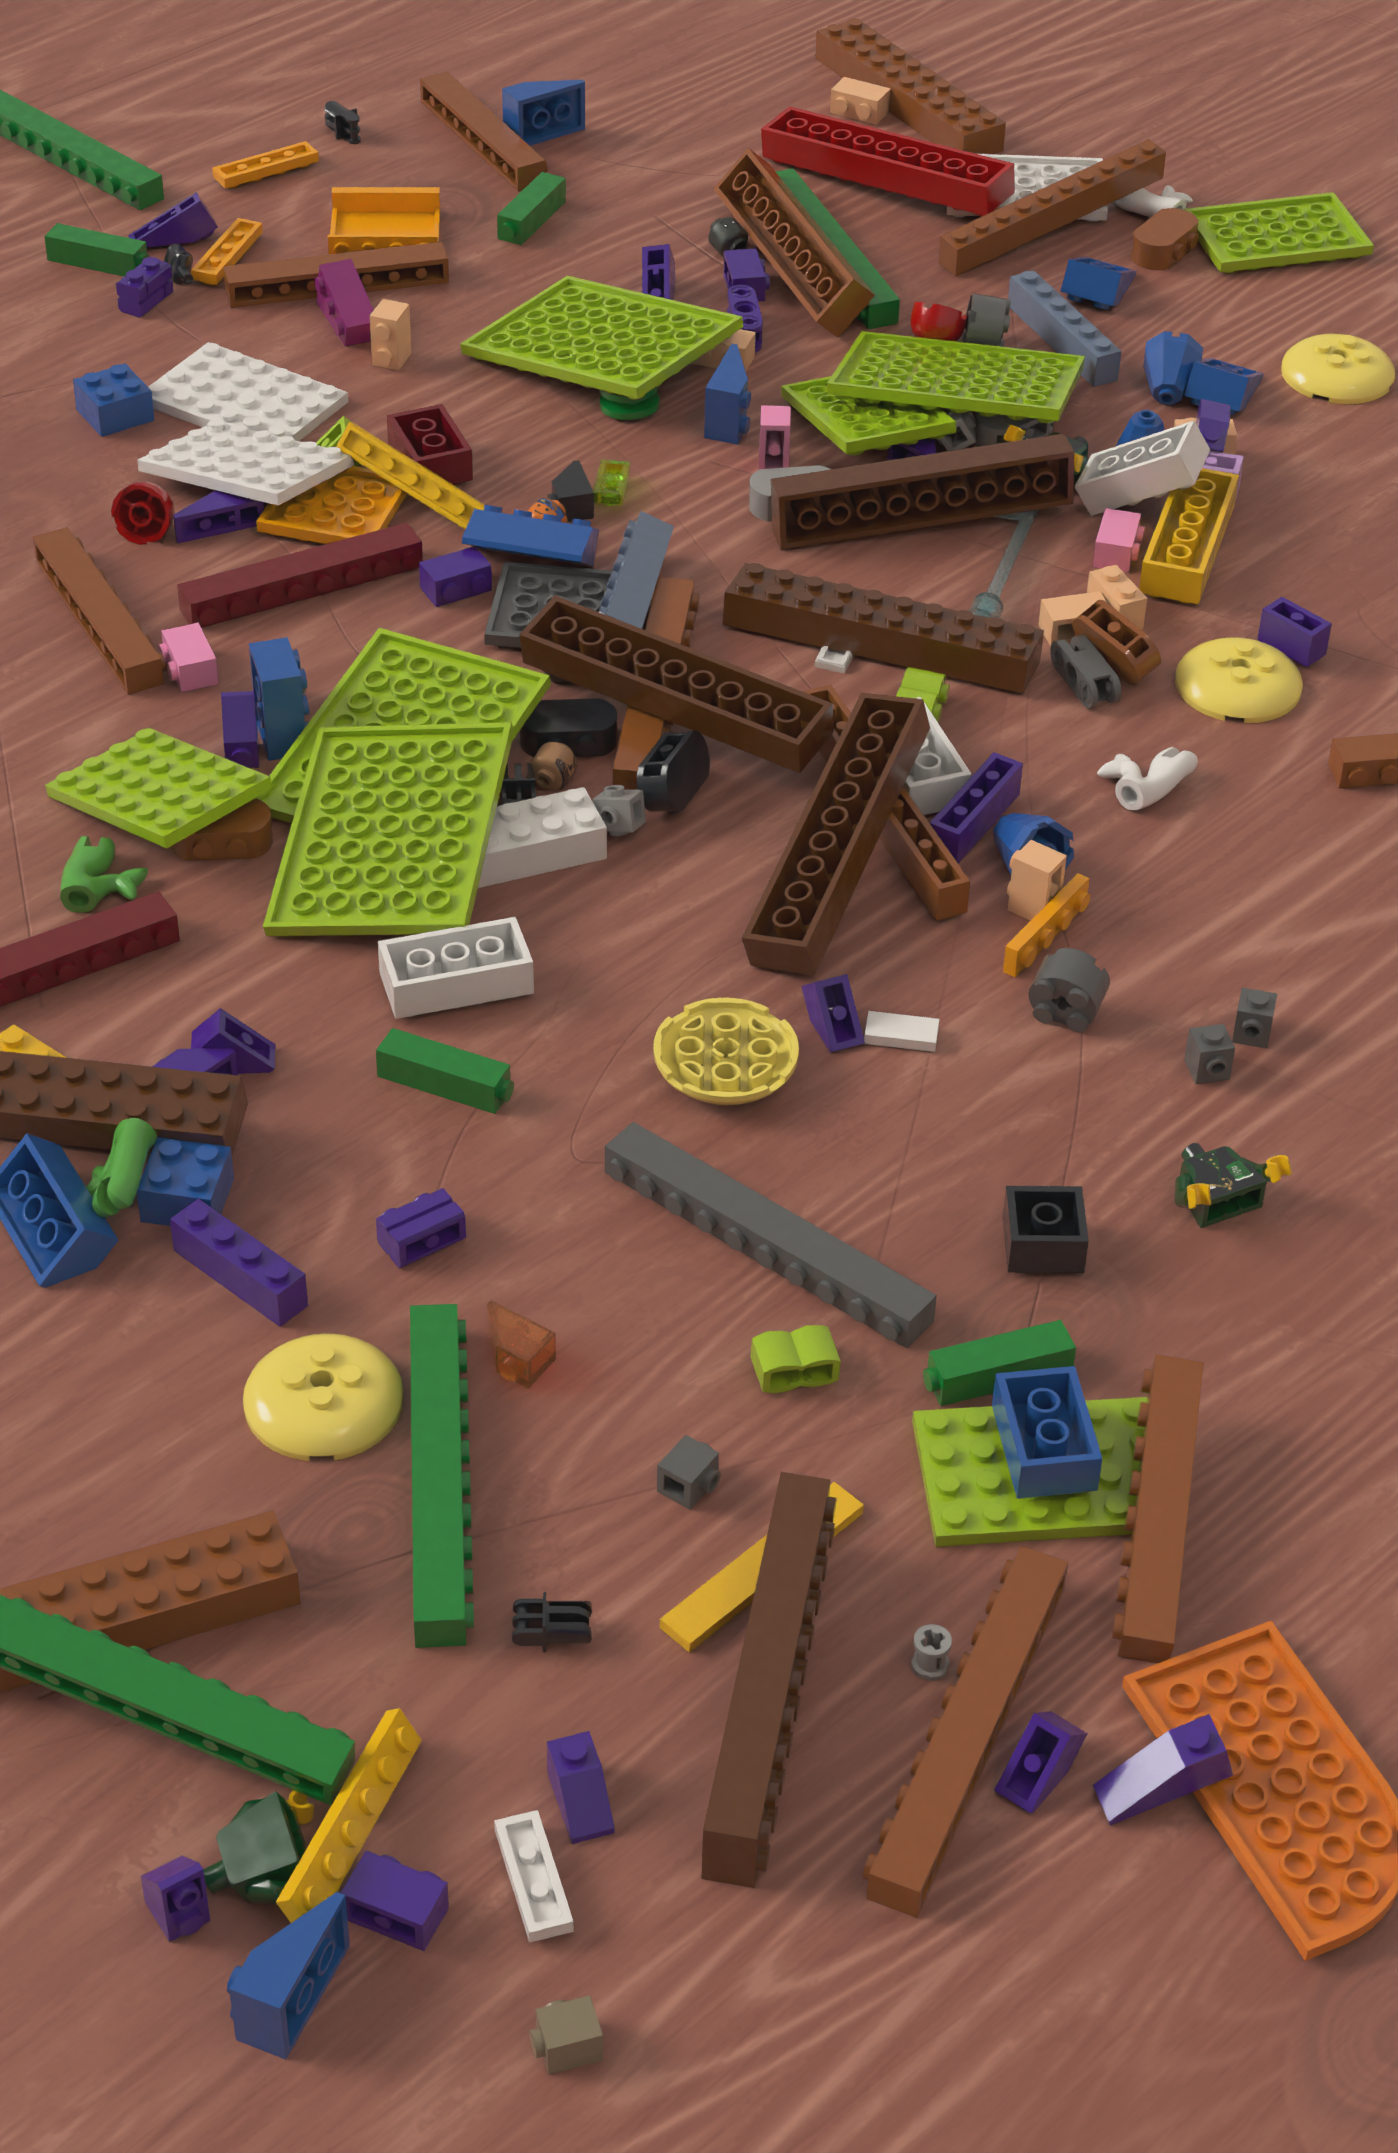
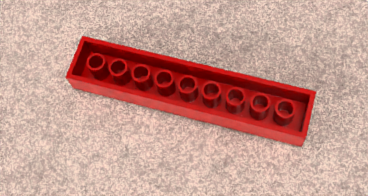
(888, 161)

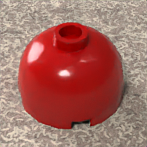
(937, 322)
(143, 512)

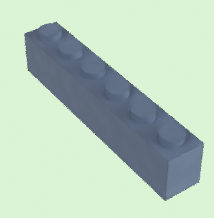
(1063, 327)
(636, 569)

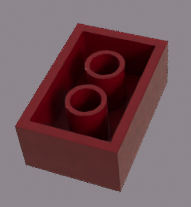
(433, 441)

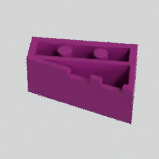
(344, 301)

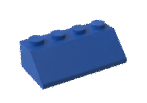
(531, 536)
(51, 1213)

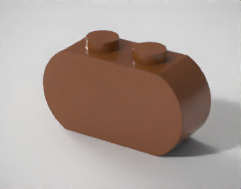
(1164, 239)
(1119, 641)
(238, 835)

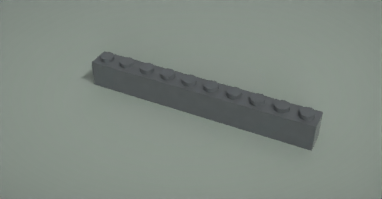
(771, 1235)

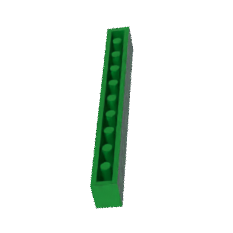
(79, 154)
(885, 305)
(438, 1477)
(174, 1701)

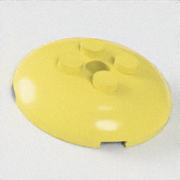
(1338, 368)
(1239, 680)
(726, 1051)
(323, 1397)

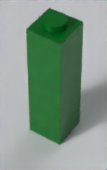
(531, 208)
(94, 249)
(444, 1071)
(971, 1367)

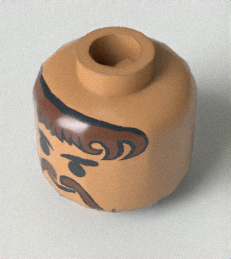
(554, 764)

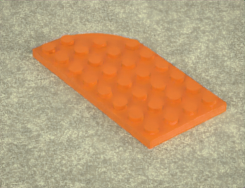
(1303, 1796)

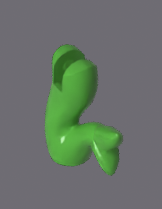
(81, 879)
(117, 1182)

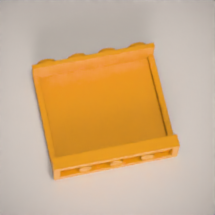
(383, 217)

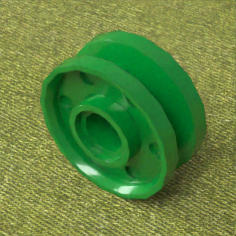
(623, 408)

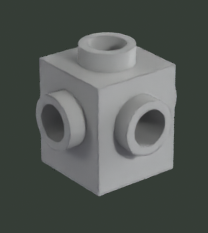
(964, 434)
(621, 809)

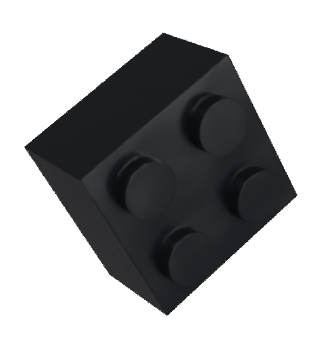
(1045, 1229)

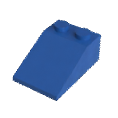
(544, 109)
(1096, 281)
(1222, 383)
(727, 400)
(287, 1977)

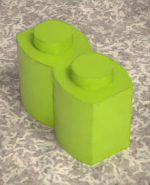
(928, 686)
(795, 1358)

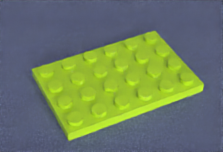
(1279, 232)
(864, 425)
(158, 787)
(973, 1490)

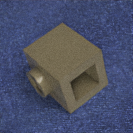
(567, 2034)

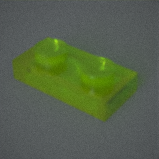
(611, 482)

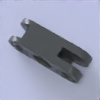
(1085, 671)

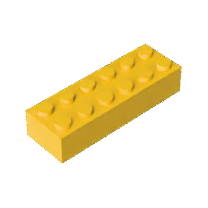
(1189, 537)

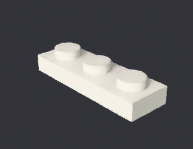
(533, 1876)

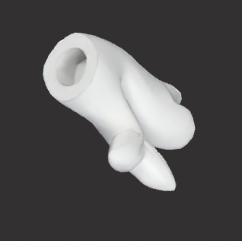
(1148, 204)
(1164, 774)

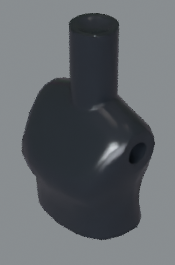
(180, 263)

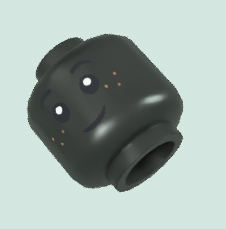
(727, 235)

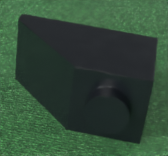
(574, 492)

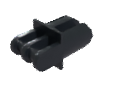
(342, 122)
(518, 788)
(551, 1622)

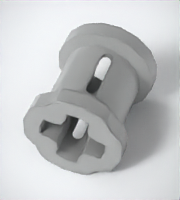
(937, 1647)

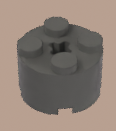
(986, 320)
(1068, 989)

